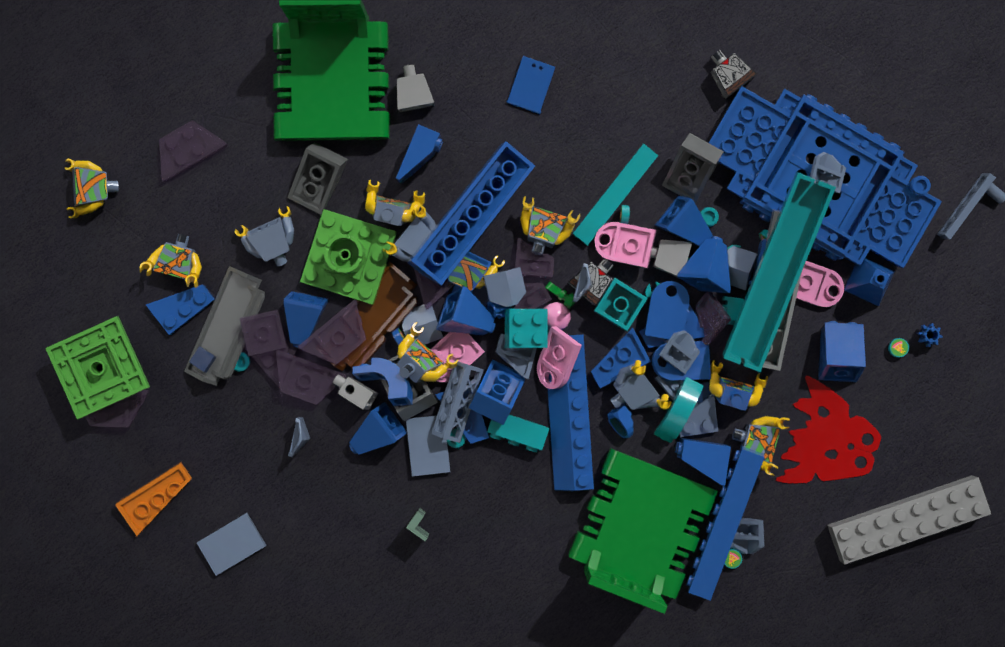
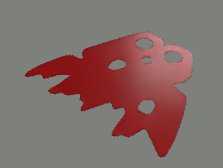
(827, 434)

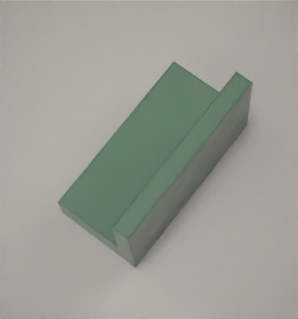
(413, 525)

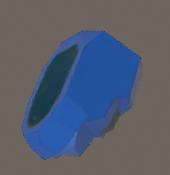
(621, 421)

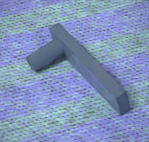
(983, 185)

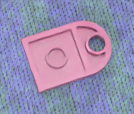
(627, 243)
(815, 284)
(461, 345)
(557, 359)

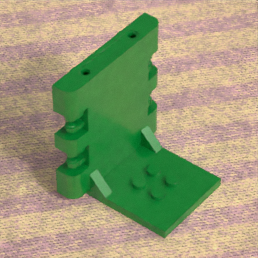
(330, 72)
(641, 530)

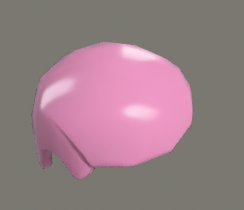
(558, 315)

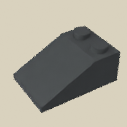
(692, 167)
(317, 177)
(422, 397)

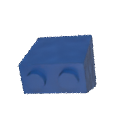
(841, 351)
(706, 457)

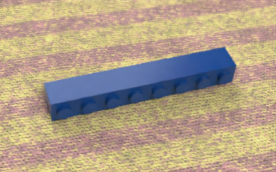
(725, 523)

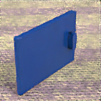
(531, 85)
(762, 245)

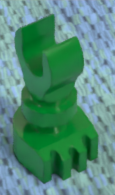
(561, 294)

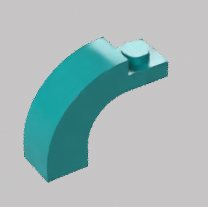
(679, 410)

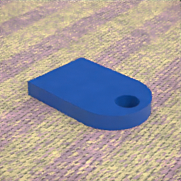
(667, 313)
(698, 371)

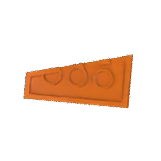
(146, 502)

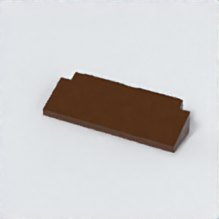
(390, 308)

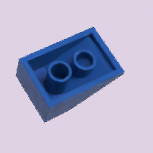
(420, 151)
(497, 392)

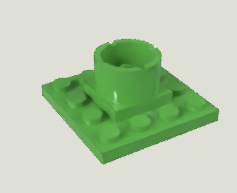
(362, 270)
(79, 362)

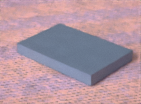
(426, 450)
(231, 544)

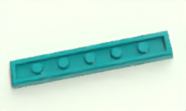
(615, 194)

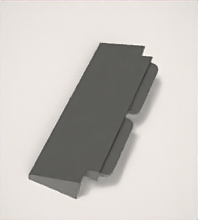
(222, 329)

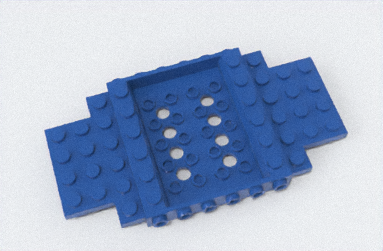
(874, 209)

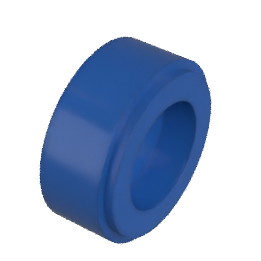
(920, 185)
(398, 335)

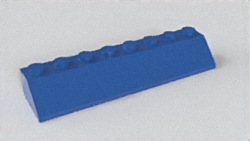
(471, 214)
(571, 429)

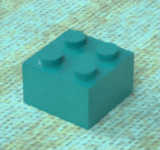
(620, 304)
(526, 328)

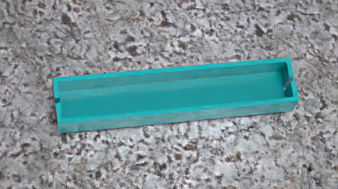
(778, 271)

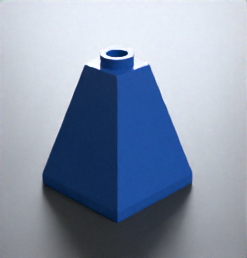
(685, 221)
(708, 267)
(869, 281)
(465, 314)
(302, 315)
(377, 430)

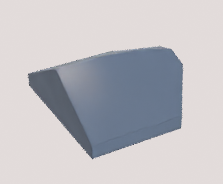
(828, 170)
(740, 266)
(584, 283)
(505, 287)
(425, 319)
(680, 351)
(300, 436)
(749, 536)

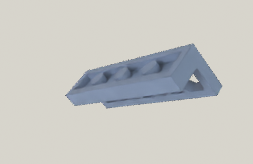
(454, 400)

